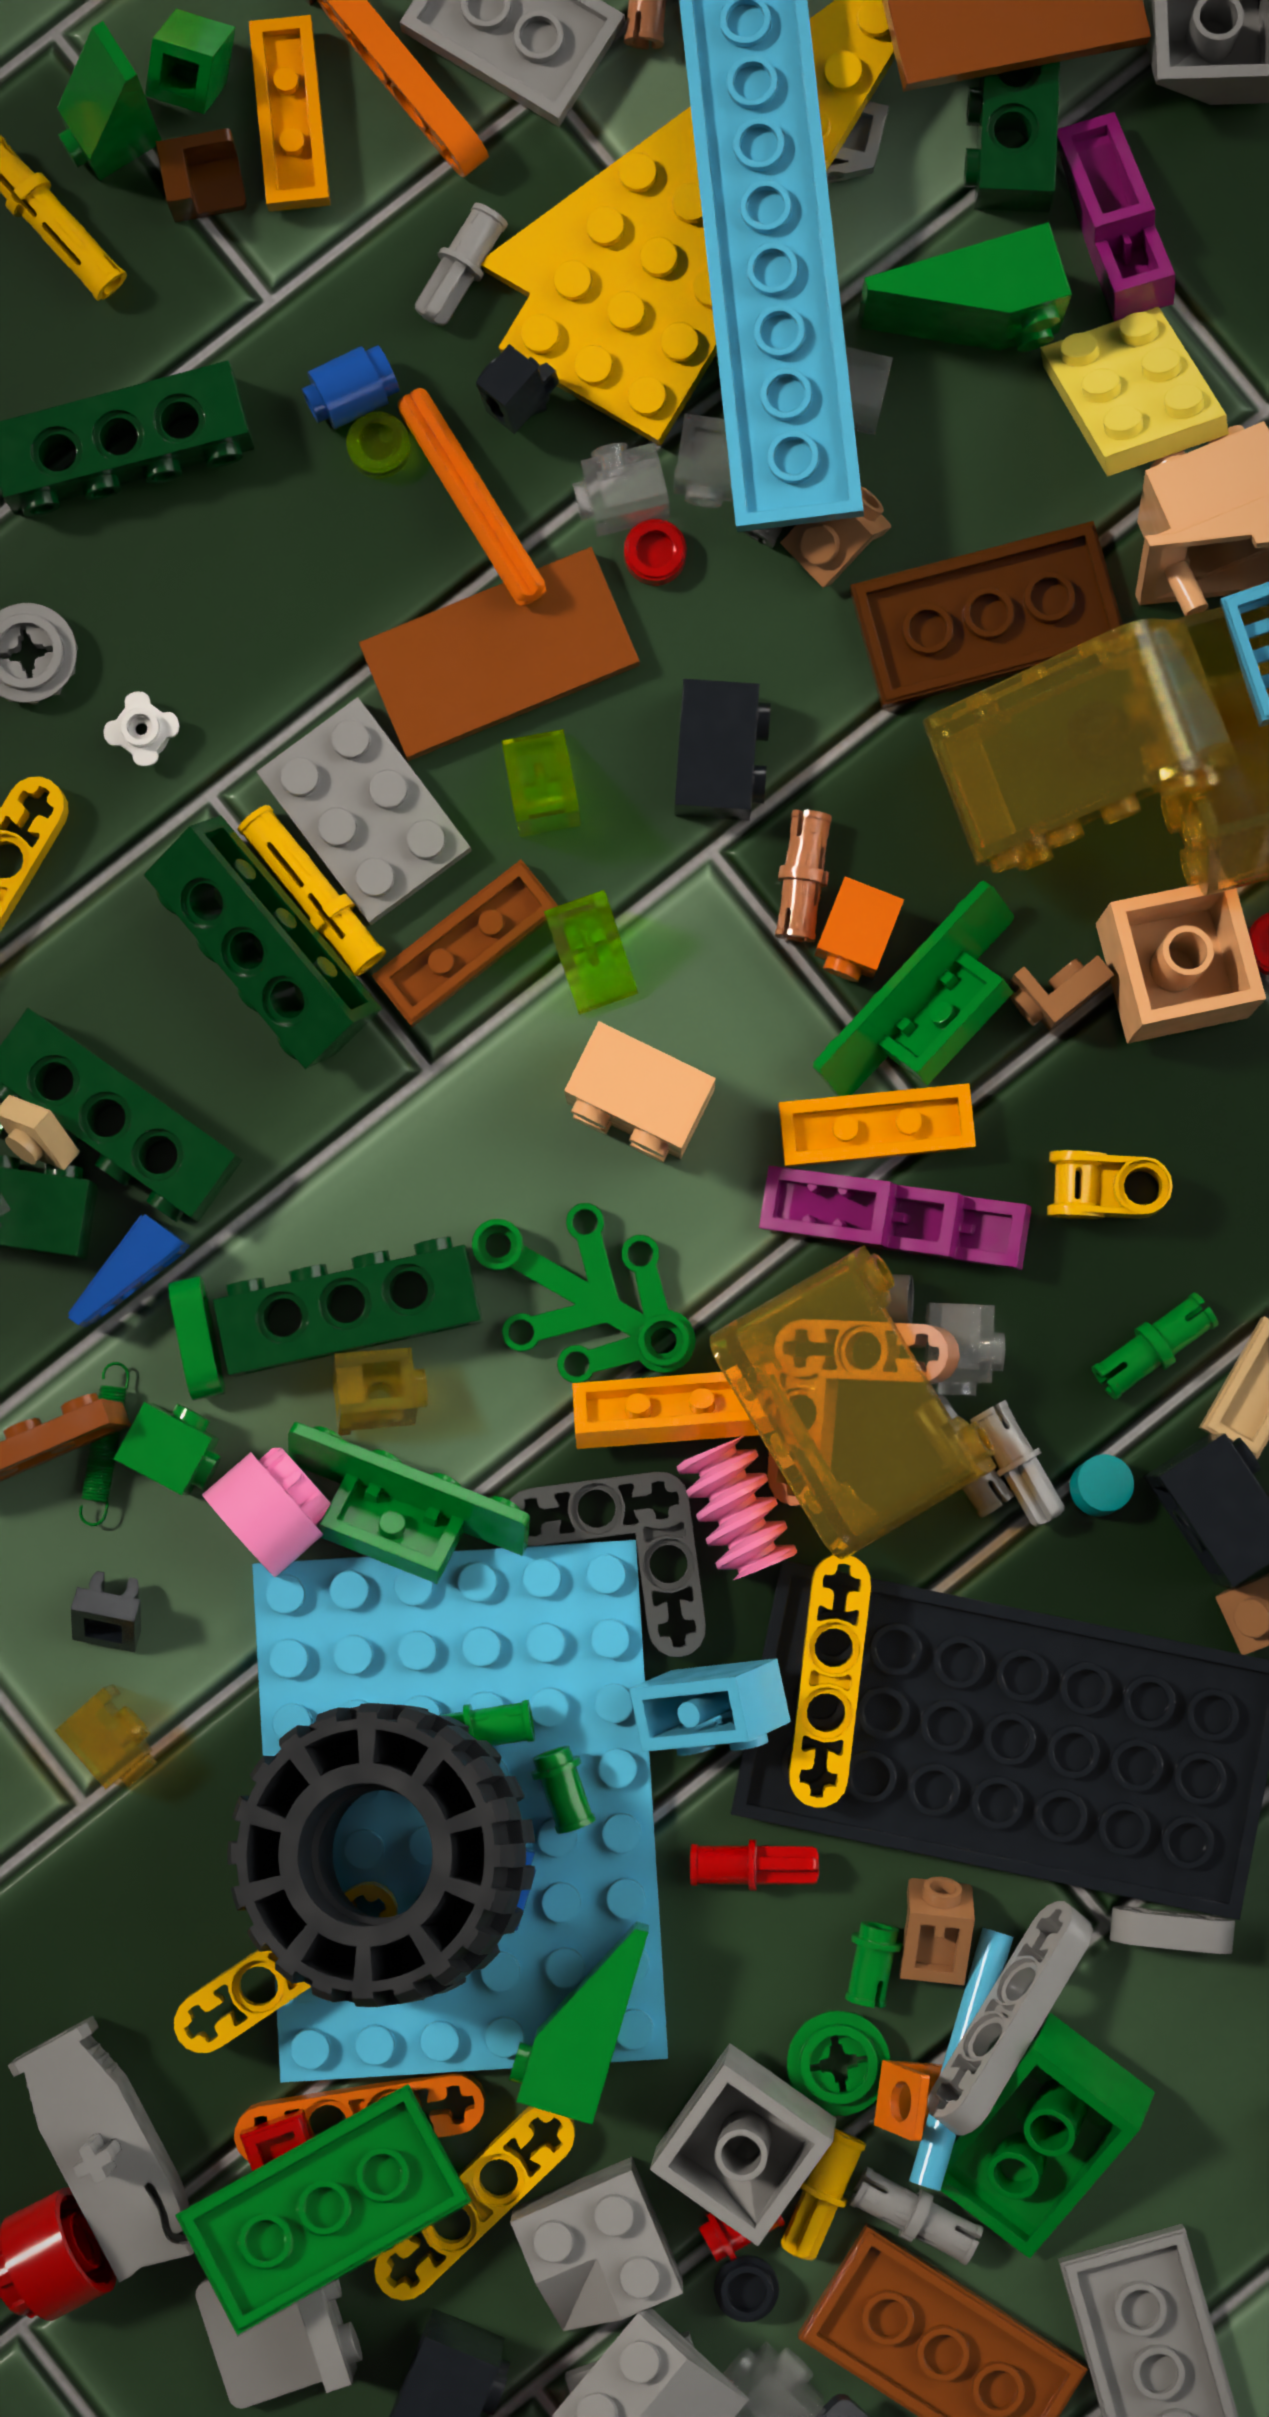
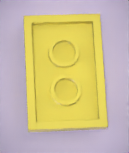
(1134, 391)

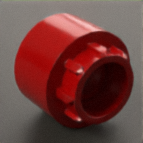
(51, 2259)

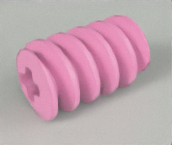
(736, 1509)

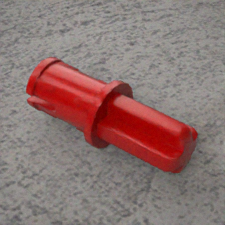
(754, 1865)

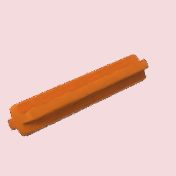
(471, 497)

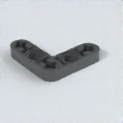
(650, 1535)

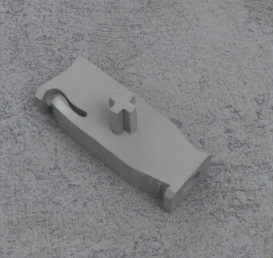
(106, 2149)

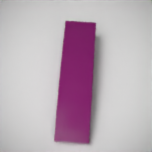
(895, 1217)

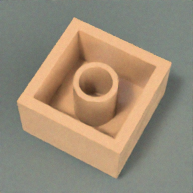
(1179, 961)
(638, 1092)

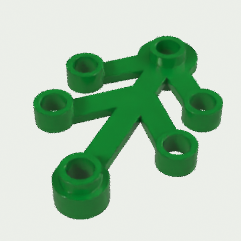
(594, 1300)

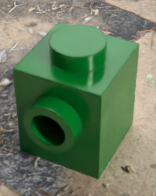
(189, 61)
(171, 1448)

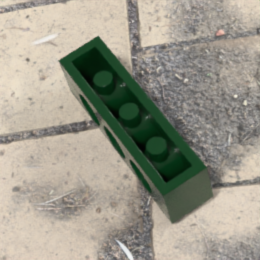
(1014, 176)
(143, 409)
(294, 951)
(202, 1163)
(254, 1347)

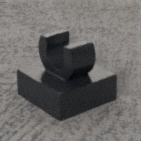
(107, 1617)

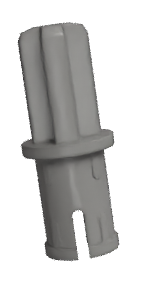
(460, 264)
(1020, 1465)

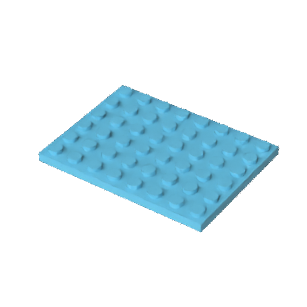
(488, 1635)

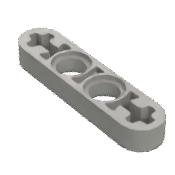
(973, 2073)

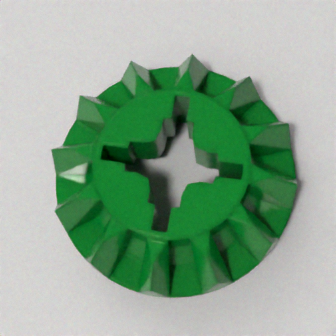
(812, 2045)

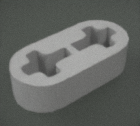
(1172, 1930)

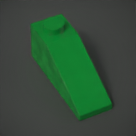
(105, 108)
(577, 2040)

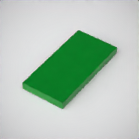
(322, 2209)

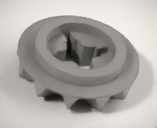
(46, 632)

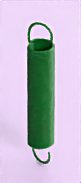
(102, 1454)

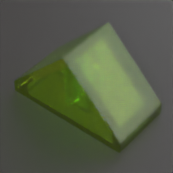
(541, 783)
(591, 952)

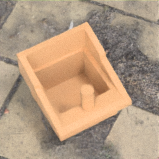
(1206, 521)

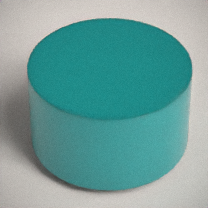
(1101, 1485)

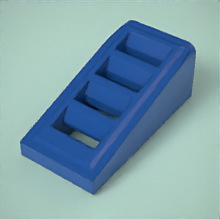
(134, 1262)

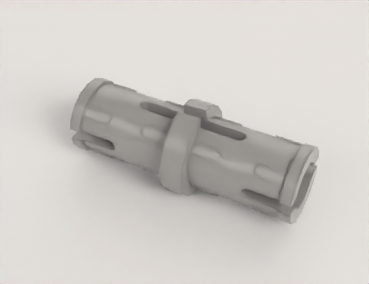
(916, 2216)

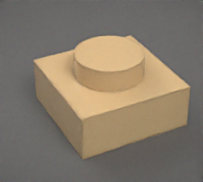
(36, 1133)

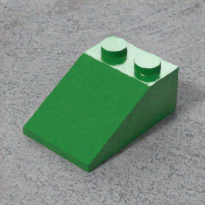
(975, 296)
(1046, 2137)

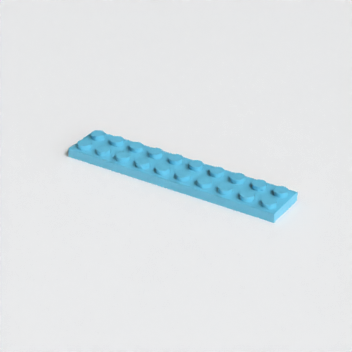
(771, 262)

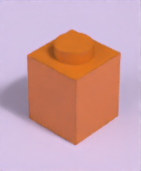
(857, 930)

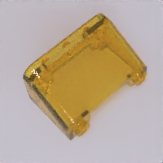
(848, 1405)

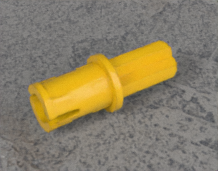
(822, 2197)

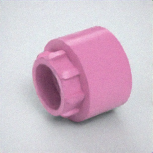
(270, 1507)

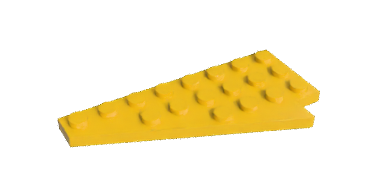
(623, 259)

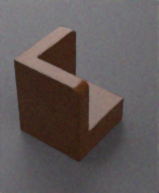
(201, 175)

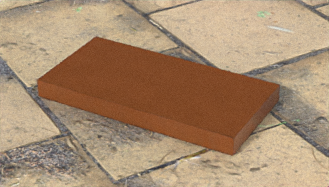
(979, 38)
(497, 658)
(934, 2339)

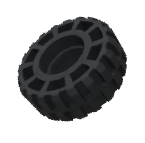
(290, 1870)

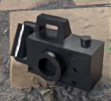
(515, 388)

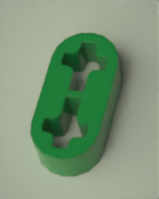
(196, 1337)

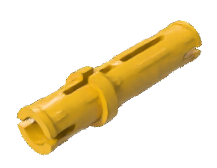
(30, 197)
(327, 910)

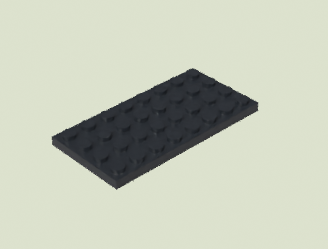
(1026, 1744)

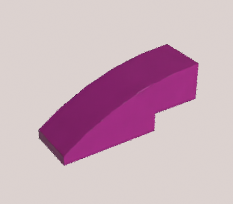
(1116, 216)

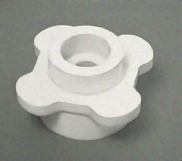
(159, 729)

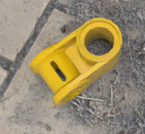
(1103, 1185)

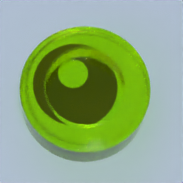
(378, 445)

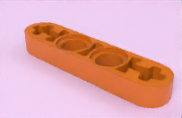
(408, 83)
(357, 2098)

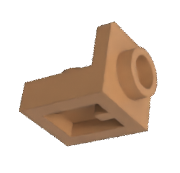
(1071, 986)
(937, 1931)

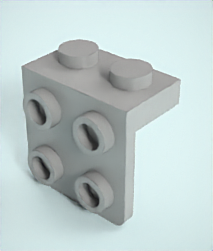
(284, 2352)

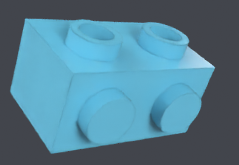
(710, 1707)

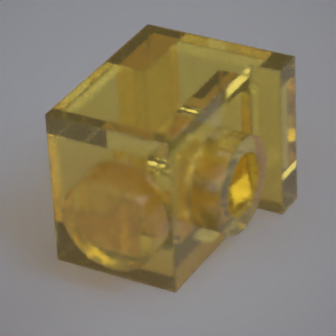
(363, 1372)
(109, 1740)

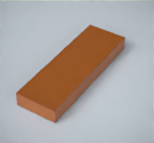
(465, 943)

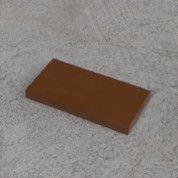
(984, 613)

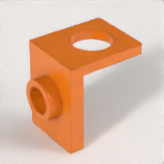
(904, 2097)

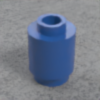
(350, 386)

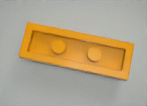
(289, 113)
(877, 1125)
(657, 1410)

